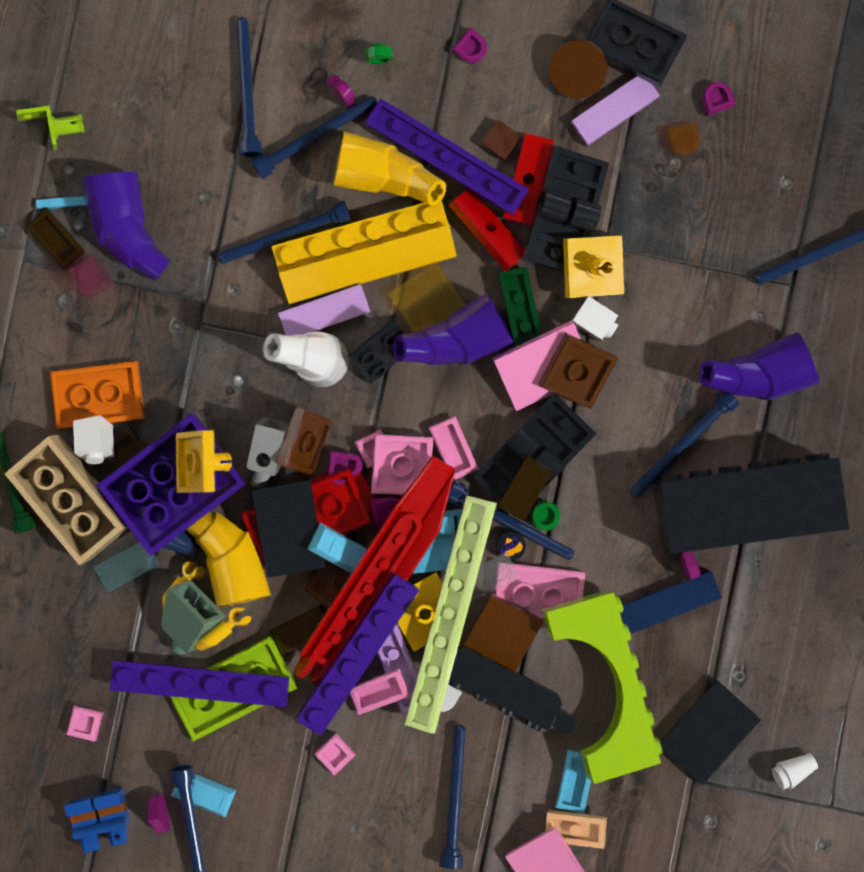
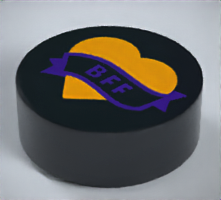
(512, 543)

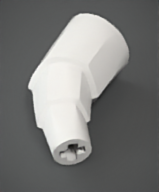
(315, 356)

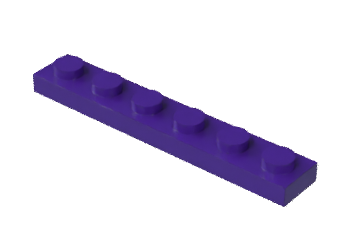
(446, 157)
(357, 654)
(199, 683)

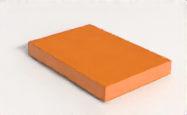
(97, 390)

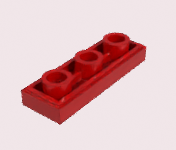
(531, 163)
(488, 229)

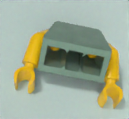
(192, 617)

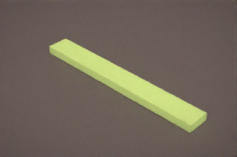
(450, 614)

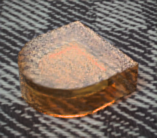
(684, 139)

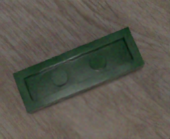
(519, 305)

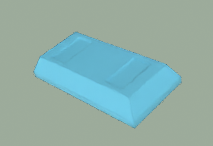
(336, 548)
(574, 784)
(210, 795)

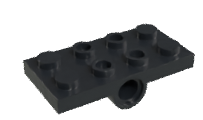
(565, 205)
(550, 436)

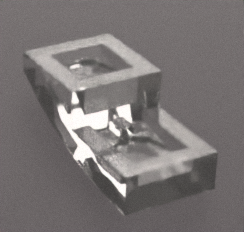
(494, 575)

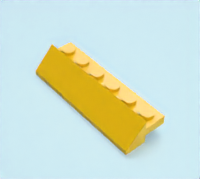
(364, 251)

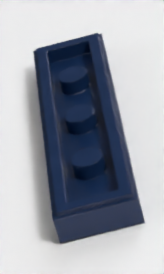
(670, 602)

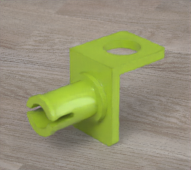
(57, 126)

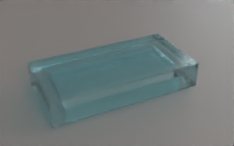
(125, 567)

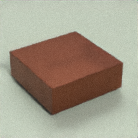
(501, 140)

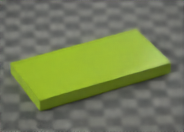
(206, 716)

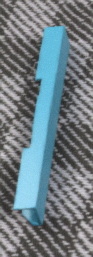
(60, 202)

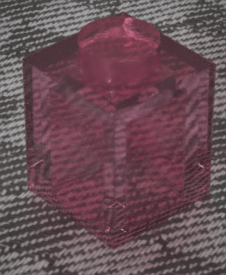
(91, 277)

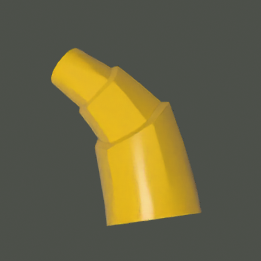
(379, 166)
(230, 561)

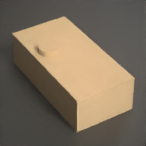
(67, 498)

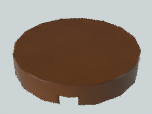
(578, 69)

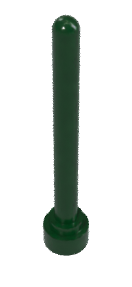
(21, 519)

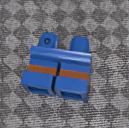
(99, 815)

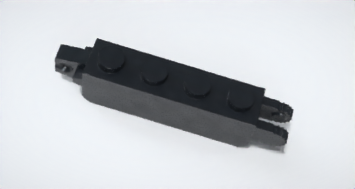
(510, 690)

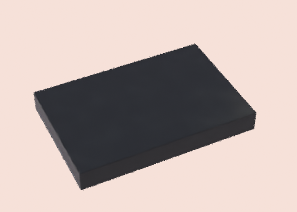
(636, 41)
(286, 527)
(709, 731)

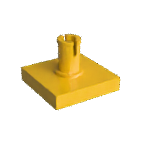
(593, 266)
(198, 461)
(419, 615)

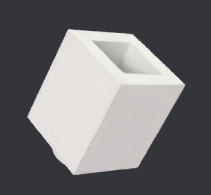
(595, 320)
(93, 439)

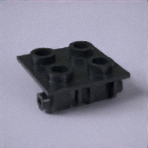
(376, 353)

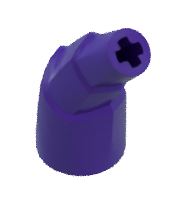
(118, 221)
(461, 339)
(768, 374)

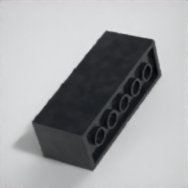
(751, 503)

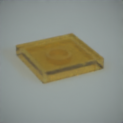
(426, 299)

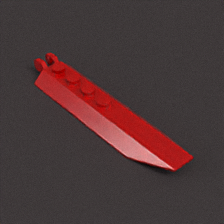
(394, 549)

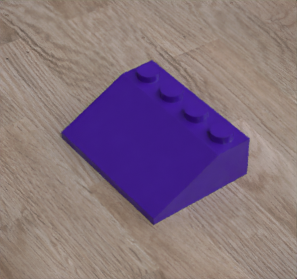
(147, 493)

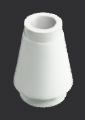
(794, 770)

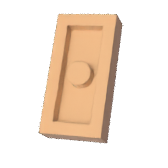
(579, 828)

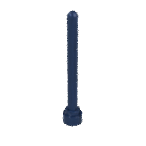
(249, 144)
(266, 163)
(338, 215)
(810, 257)
(723, 404)
(458, 495)
(183, 779)
(451, 854)

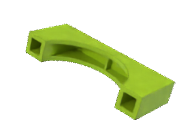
(629, 739)

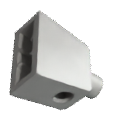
(266, 439)

